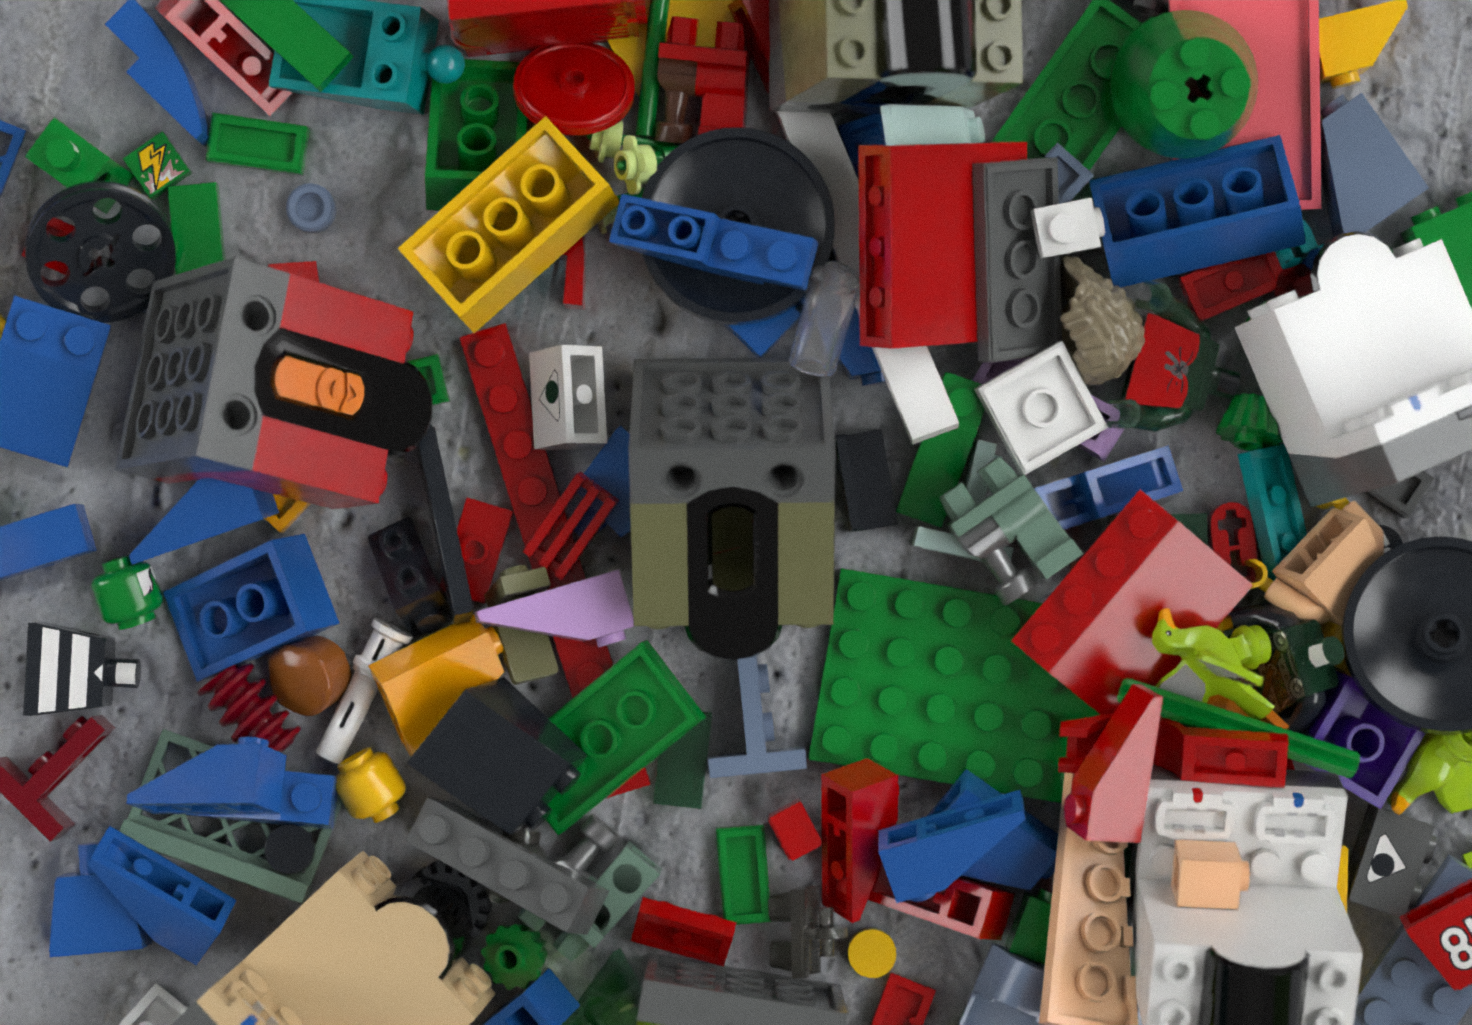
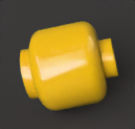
(369, 785)

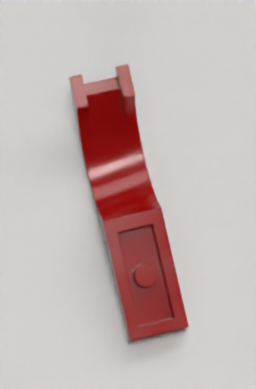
(1193, 752)

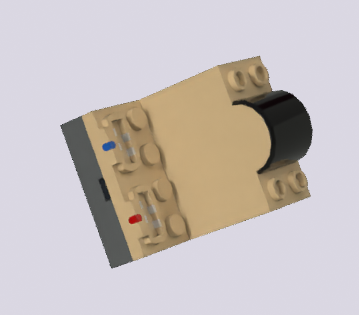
(357, 958)

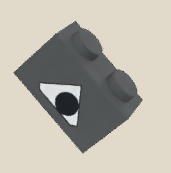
(1389, 861)

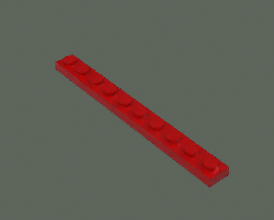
(531, 486)

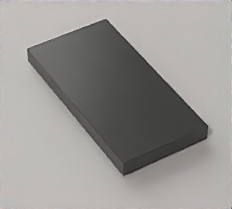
(1014, 287)

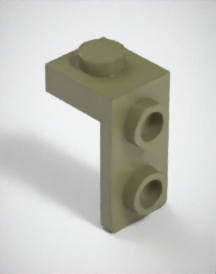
(525, 653)

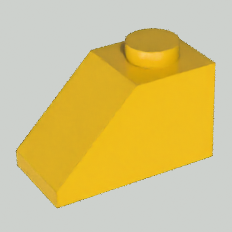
(1354, 41)

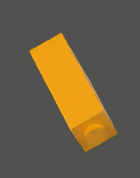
(432, 674)

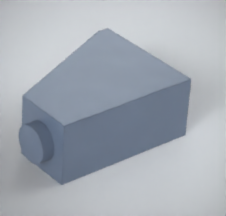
(1362, 167)

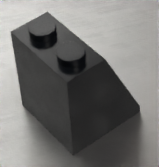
(500, 756)

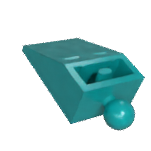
(385, 44)

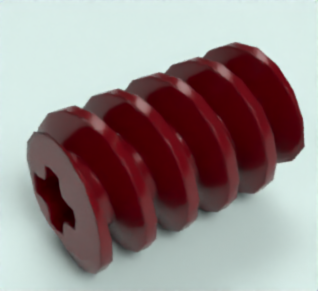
(247, 708)

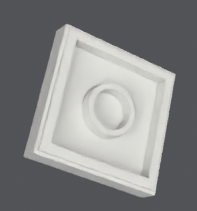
(1041, 408)

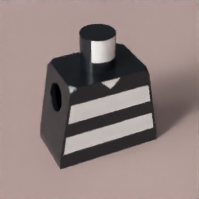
(72, 670)

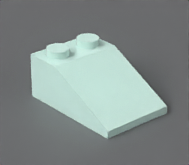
(930, 125)

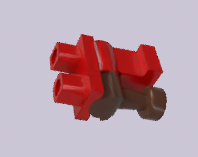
(707, 72)

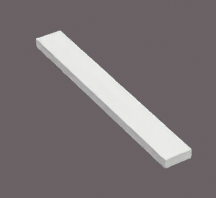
(907, 371)

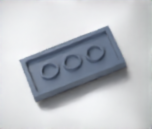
(1404, 983)

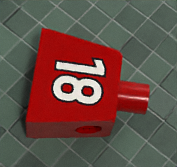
(1445, 933)

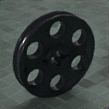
(92, 231)

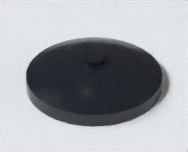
(750, 181)
(1413, 635)

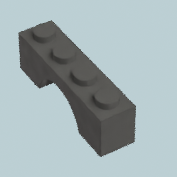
(506, 868)

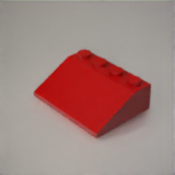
(1106, 608)

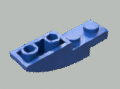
(713, 243)

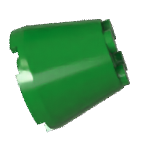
(1152, 92)

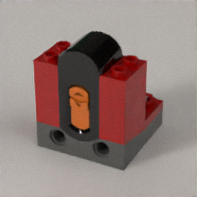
(273, 386)

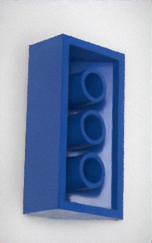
(1198, 212)

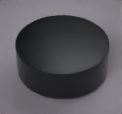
(290, 849)

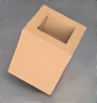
(1208, 874)

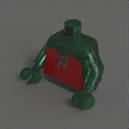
(1172, 369)

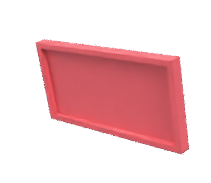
(1287, 61)

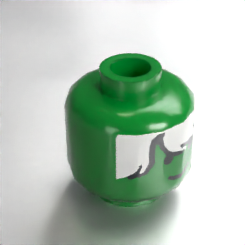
(126, 592)

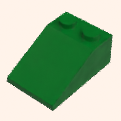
(470, 127)

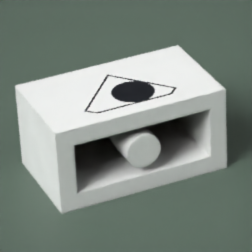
(568, 397)

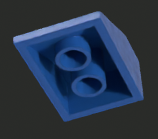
(46, 378)
(251, 606)

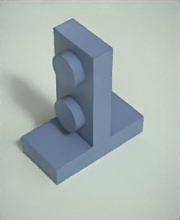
(758, 730)

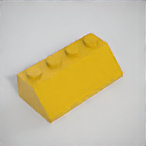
(510, 224)

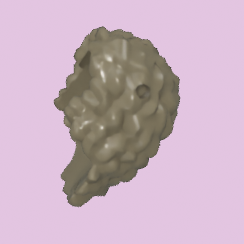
(1098, 323)

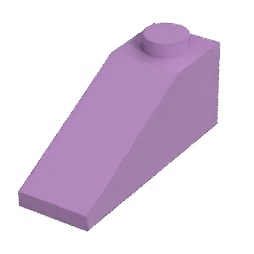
(573, 611)

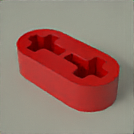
(1244, 537)

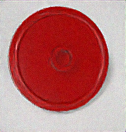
(575, 87)

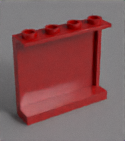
(920, 241)

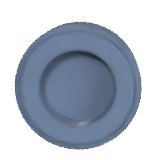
(311, 208)

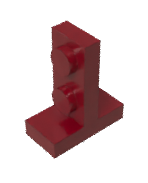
(48, 772)

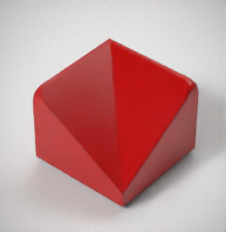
(794, 830)

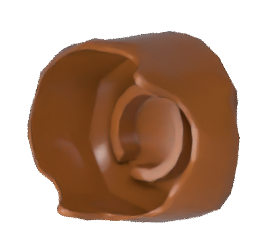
(309, 675)

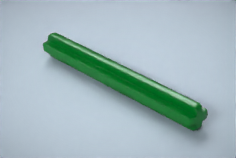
(1203, 715)

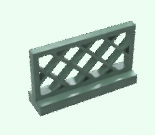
(212, 855)

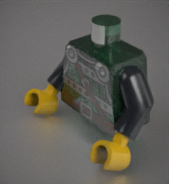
(1299, 662)

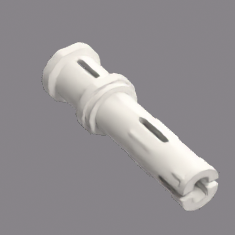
(360, 691)

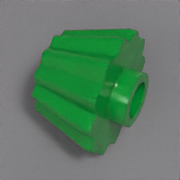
(1249, 424)
(514, 955)

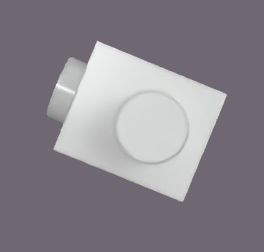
(1067, 228)

